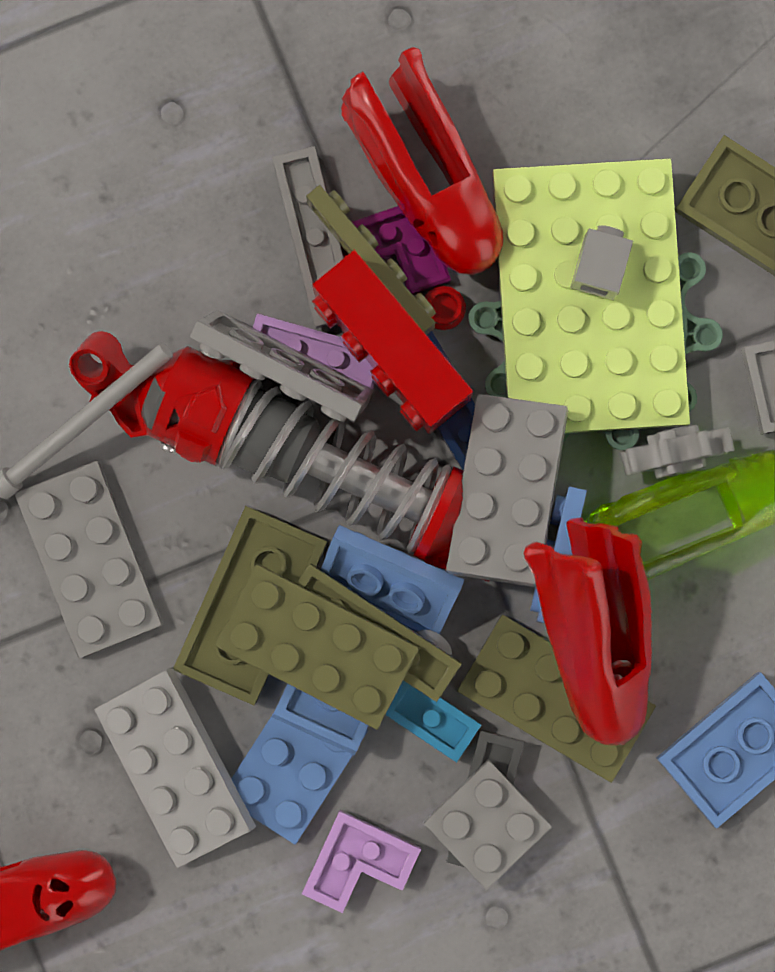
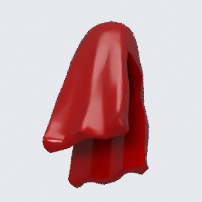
(454, 221)
(595, 617)
(52, 894)

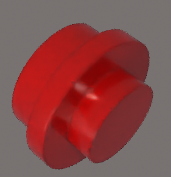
(448, 305)

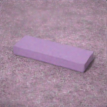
(317, 345)

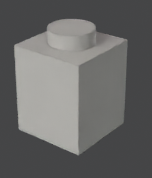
(602, 262)

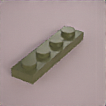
(332, 212)
(431, 667)

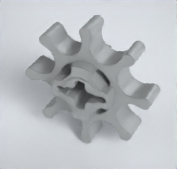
(677, 451)

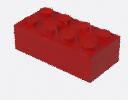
(391, 342)

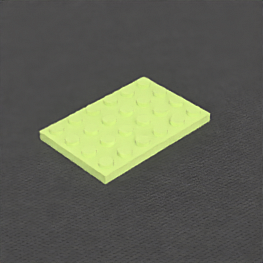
(600, 357)

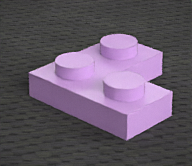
(356, 848)

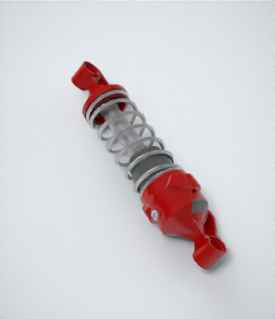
(225, 418)

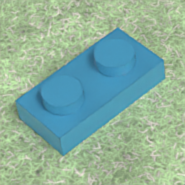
(434, 722)

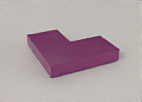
(412, 252)

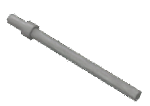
(12, 477)

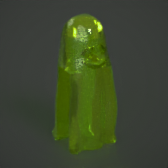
(744, 488)

